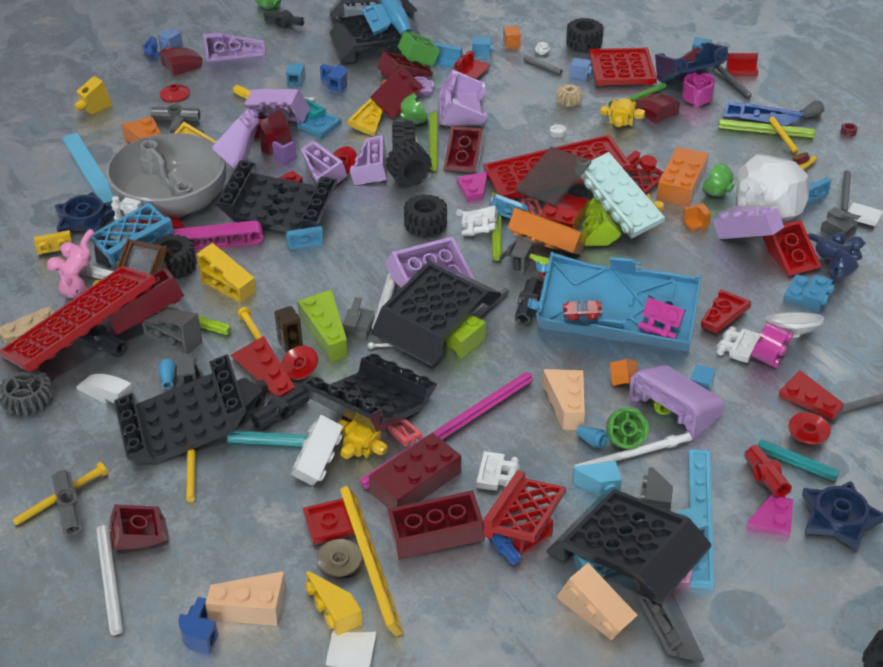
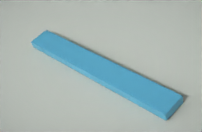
(88, 167)
(700, 496)

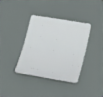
(868, 214)
(351, 649)

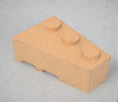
(566, 394)
(248, 600)
(596, 602)

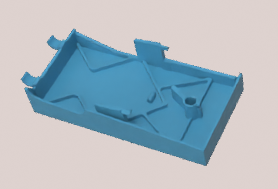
(623, 297)

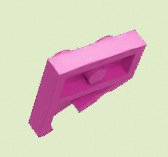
(473, 185)
(773, 517)

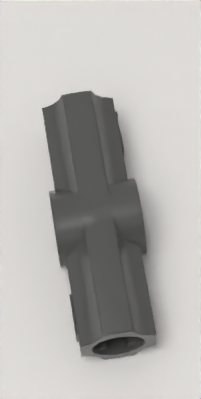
(174, 110)
(68, 512)

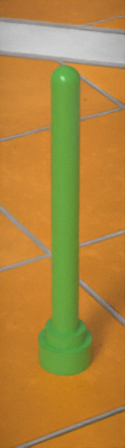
(649, 91)

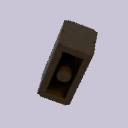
(288, 328)

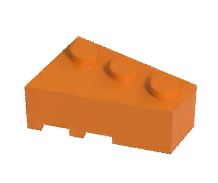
(139, 129)

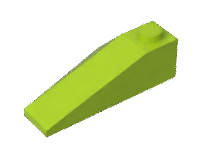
(599, 225)

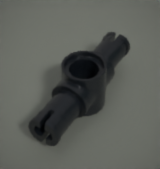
(284, 18)

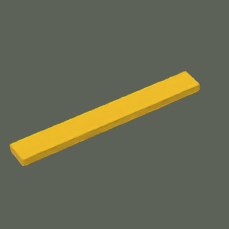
(372, 562)

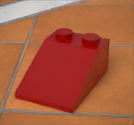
(567, 211)
(792, 249)

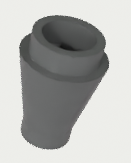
(813, 109)

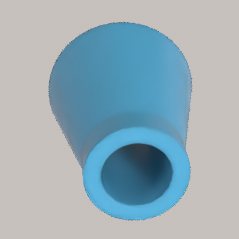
(167, 372)
(593, 436)

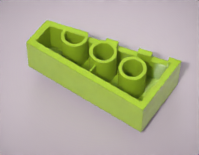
(324, 324)
(467, 336)

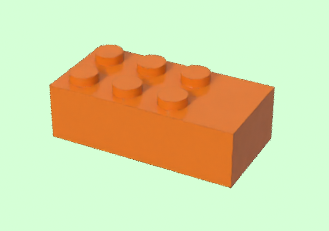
(682, 176)
(545, 230)

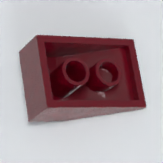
(391, 62)
(394, 90)
(464, 149)

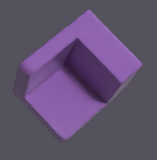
(284, 153)

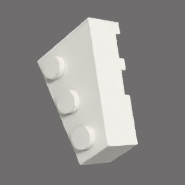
(317, 450)

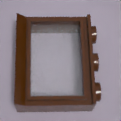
(143, 256)

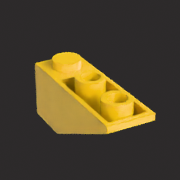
(337, 604)

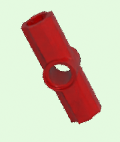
(767, 471)

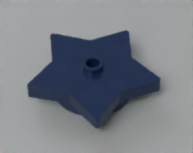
(83, 213)
(840, 513)

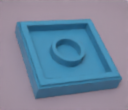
(320, 126)

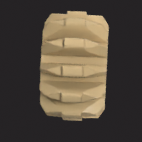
(569, 95)

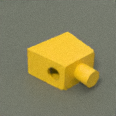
(92, 96)

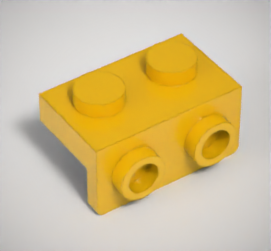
(51, 242)

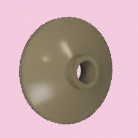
(339, 557)

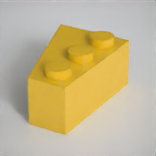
(225, 274)

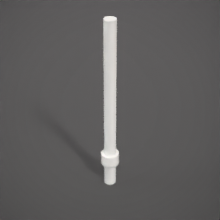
(669, 442)

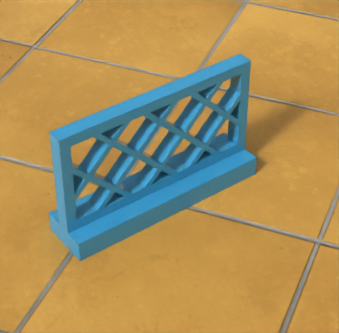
(148, 235)

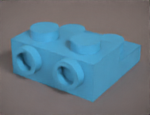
(809, 292)

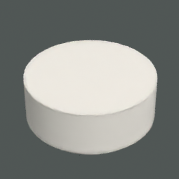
(557, 131)

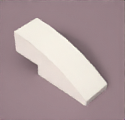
(105, 387)

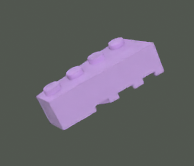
(271, 100)
(748, 222)

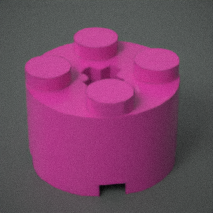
(698, 88)
(771, 345)

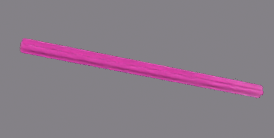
(470, 414)

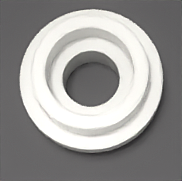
(542, 48)

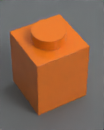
(512, 37)

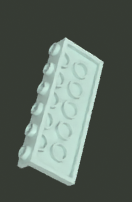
(621, 196)

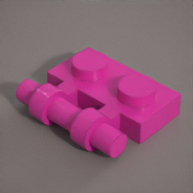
(664, 313)

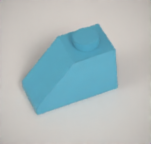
(598, 477)

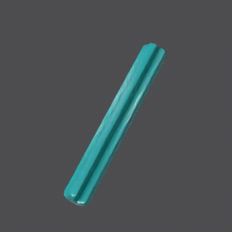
(266, 438)
(799, 460)

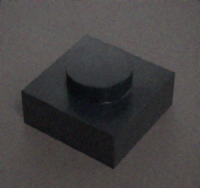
(578, 192)

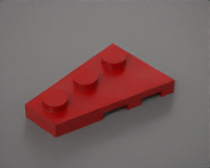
(724, 311)
(811, 395)

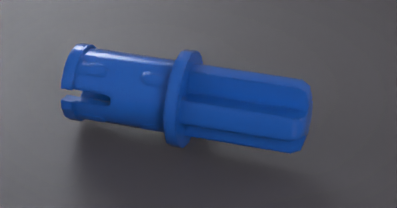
(506, 548)

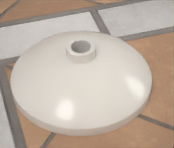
(796, 322)

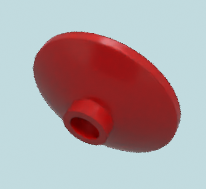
(174, 93)
(347, 155)
(300, 362)
(809, 428)

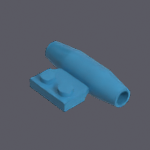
(387, 13)

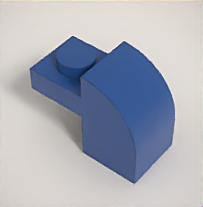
(334, 76)
(196, 630)

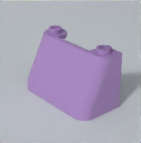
(460, 101)
(238, 139)
(689, 400)

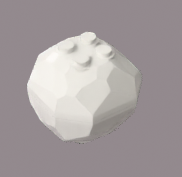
(773, 184)

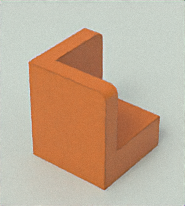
(696, 217)
(622, 371)

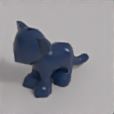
(842, 255)

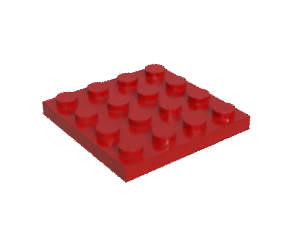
(622, 66)

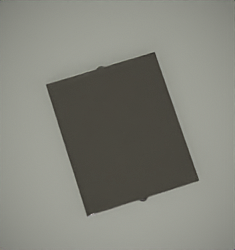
(553, 176)

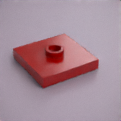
(328, 521)

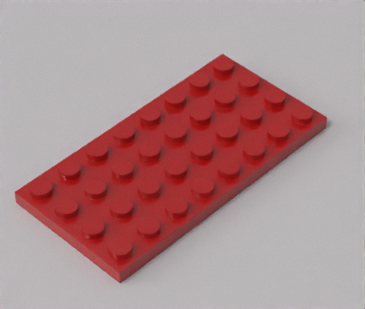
(509, 172)
(76, 318)

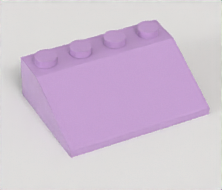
(407, 262)

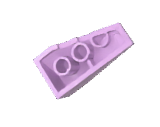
(226, 47)

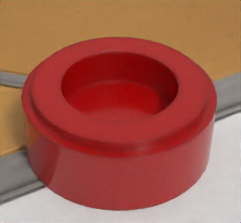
(648, 162)

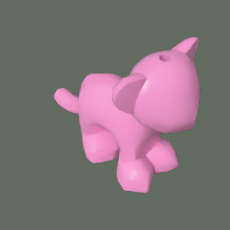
(78, 259)

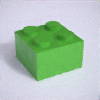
(418, 49)

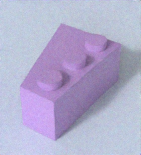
(323, 163)
(371, 163)

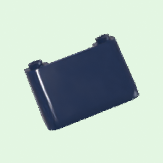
(707, 59)

